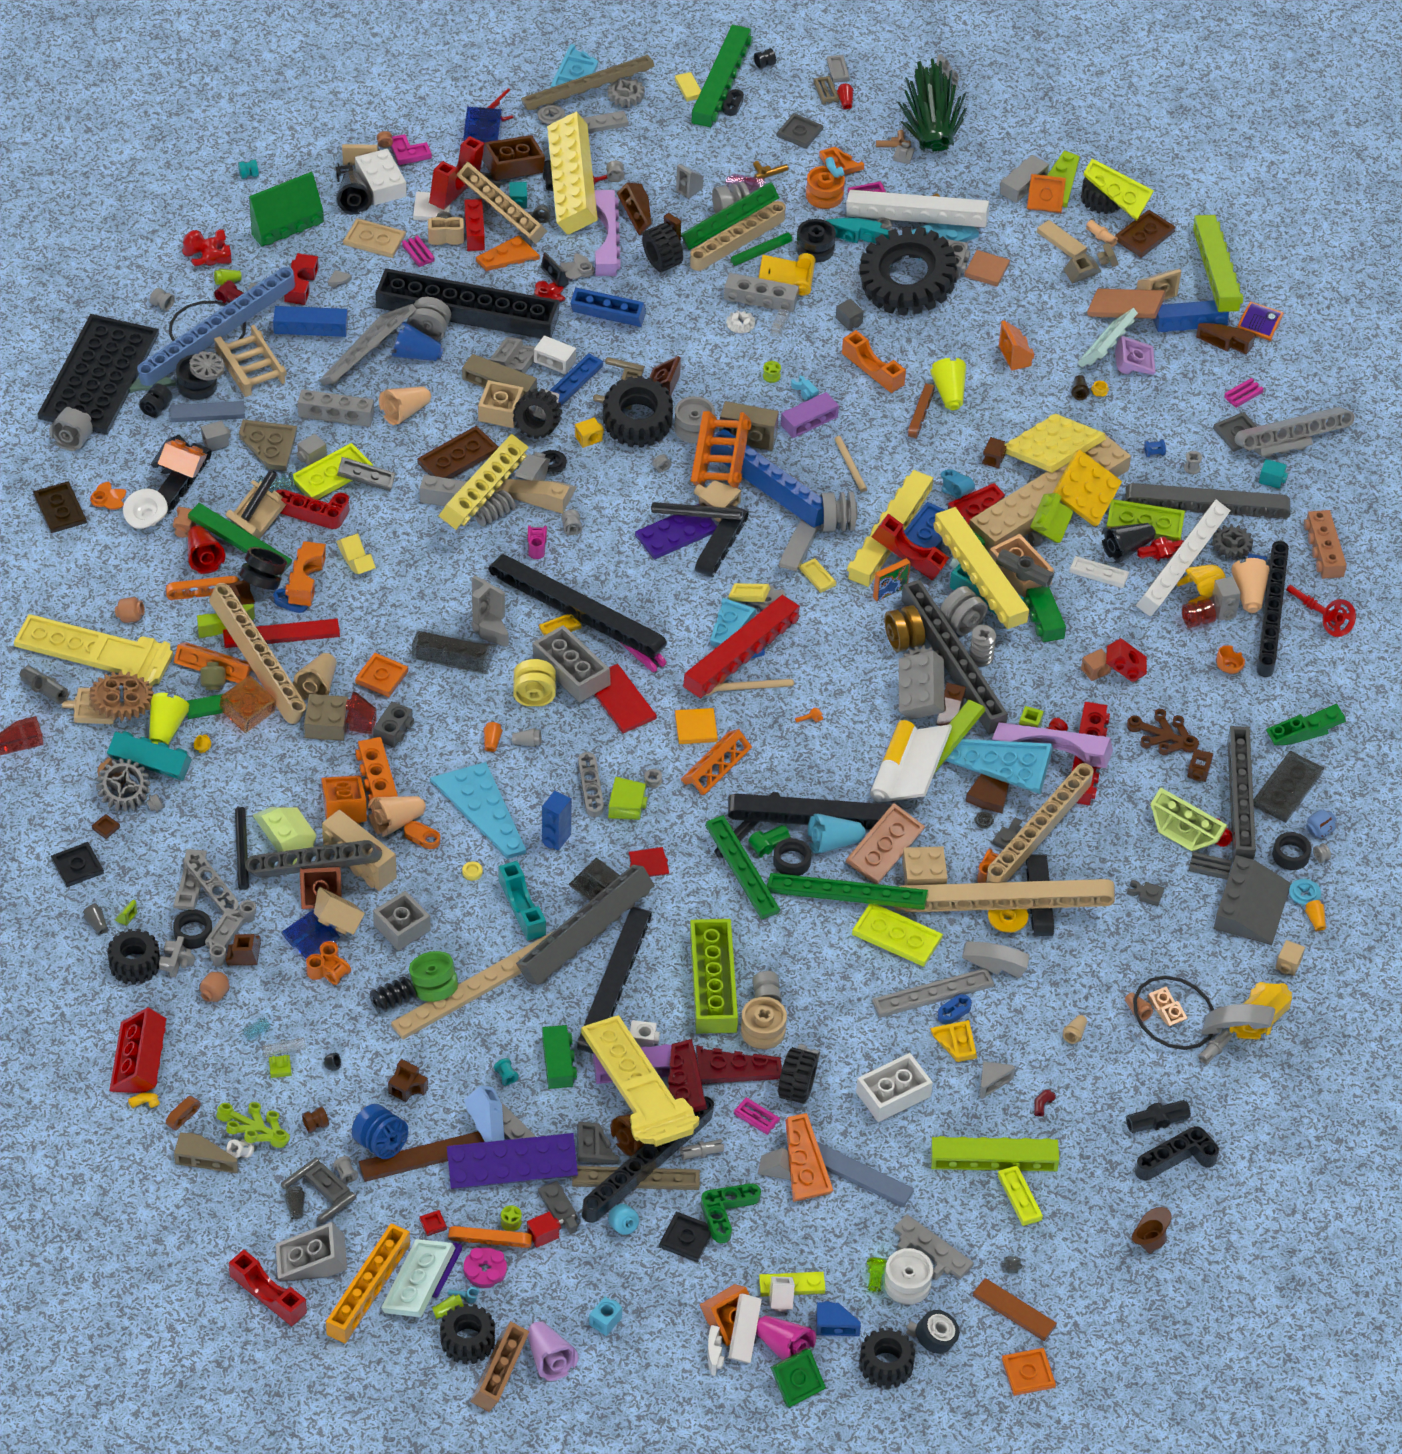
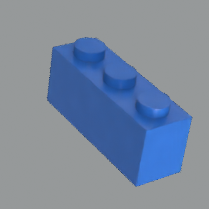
(556, 820)

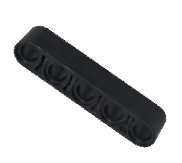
(177, 483)
(718, 544)
(1042, 918)

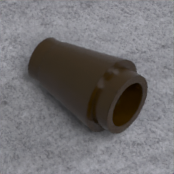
(1080, 388)

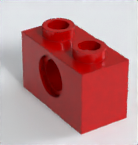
(1126, 660)

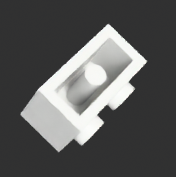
(555, 355)

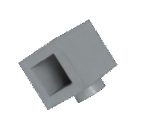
(215, 435)
(311, 449)

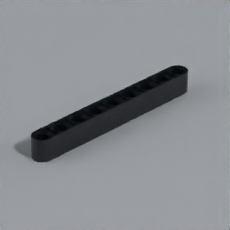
(1272, 609)
(799, 810)
(617, 970)
(635, 1170)

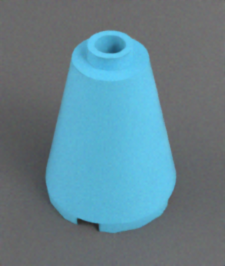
(833, 833)

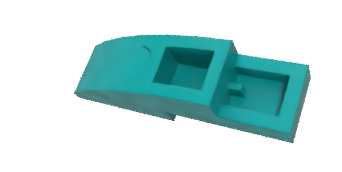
(854, 229)

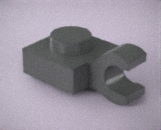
(1005, 835)

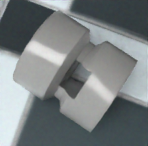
(767, 985)

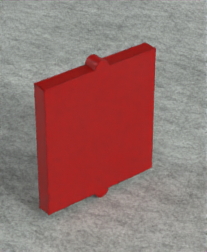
(651, 859)

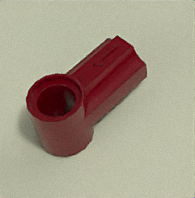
(227, 292)

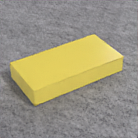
(688, 86)
(817, 575)
(749, 592)

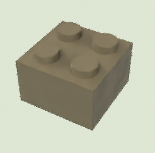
(326, 717)

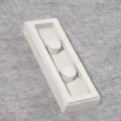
(1099, 572)
(744, 1328)

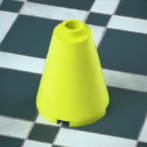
(950, 381)
(166, 717)

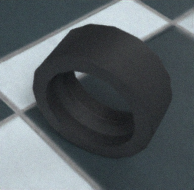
(796, 845)
(1288, 862)
(186, 917)

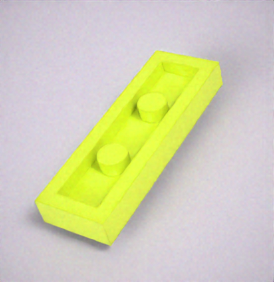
(1020, 1195)
(805, 1283)

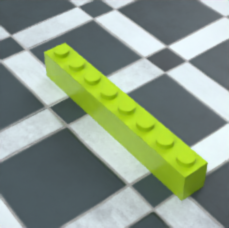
(1217, 263)

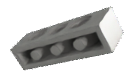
(761, 292)
(336, 408)

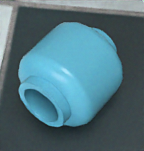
(623, 1219)

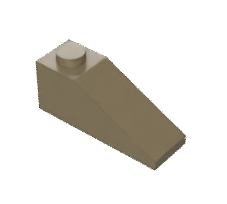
(199, 1152)

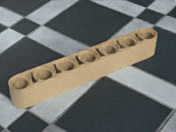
(737, 235)

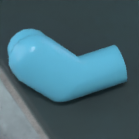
(836, 172)

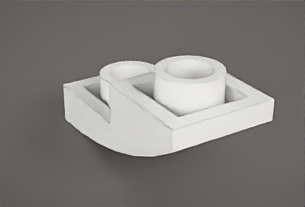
(715, 1357)

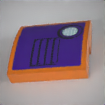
(1260, 320)

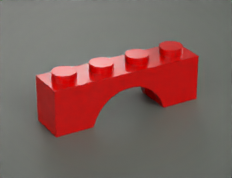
(925, 560)
(250, 1275)

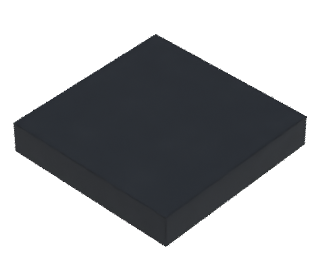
(77, 864)
(686, 1237)

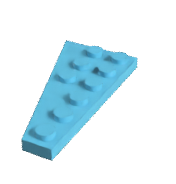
(1012, 762)
(480, 801)

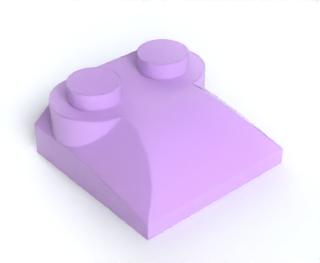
(1134, 356)

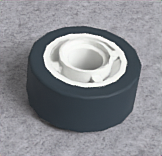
(937, 1331)

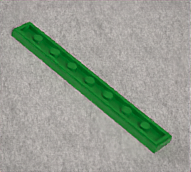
(847, 891)

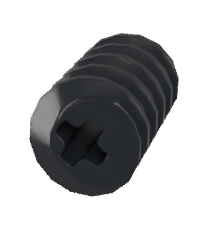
(392, 993)

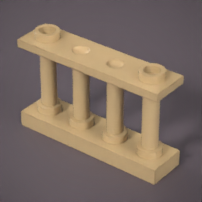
(239, 372)

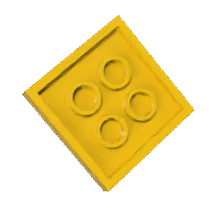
(1087, 487)

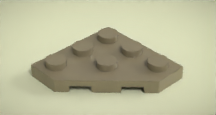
(269, 442)

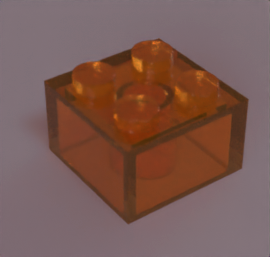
(247, 704)

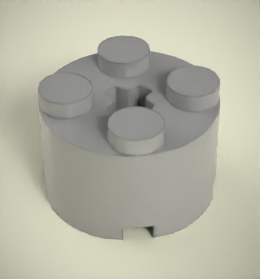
(71, 429)

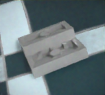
(514, 354)

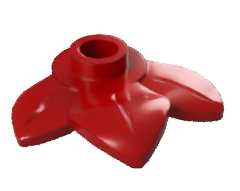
(550, 290)

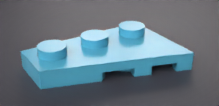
(730, 619)

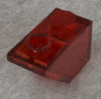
(361, 714)

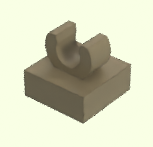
(1107, 256)

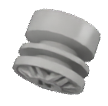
(723, 197)
(839, 511)

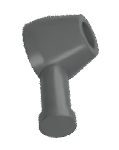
(536, 214)

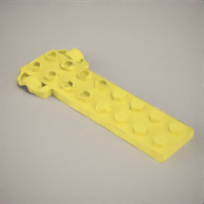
(95, 648)
(656, 1113)

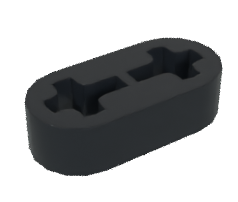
(736, 103)

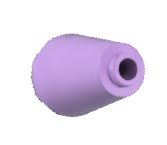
(551, 1352)

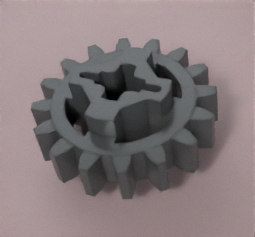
(1232, 542)

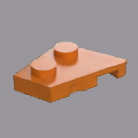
(841, 160)

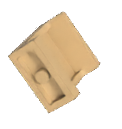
(263, 516)

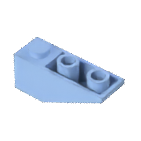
(486, 1112)

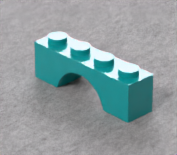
(515, 889)

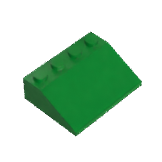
(285, 209)

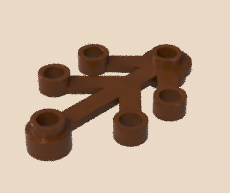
(1164, 734)

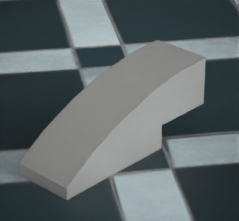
(996, 957)

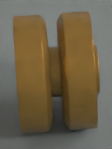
(904, 628)

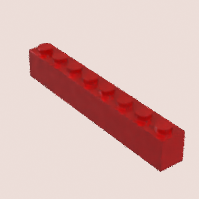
(741, 646)

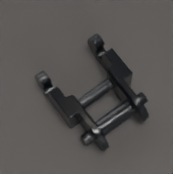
(338, 168)

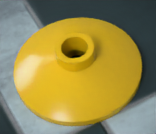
(1017, 921)

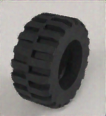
(640, 392)

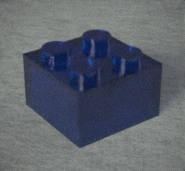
(483, 124)

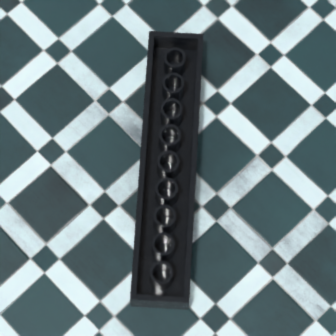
(472, 303)

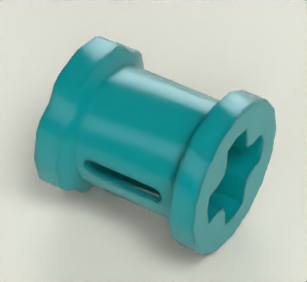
(506, 1071)

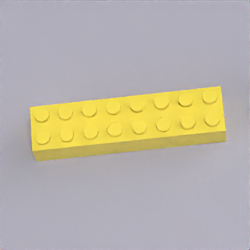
(572, 173)

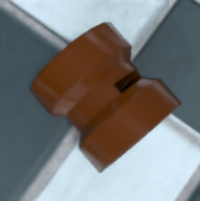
(315, 1119)

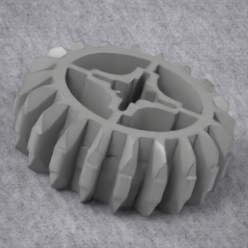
(130, 786)

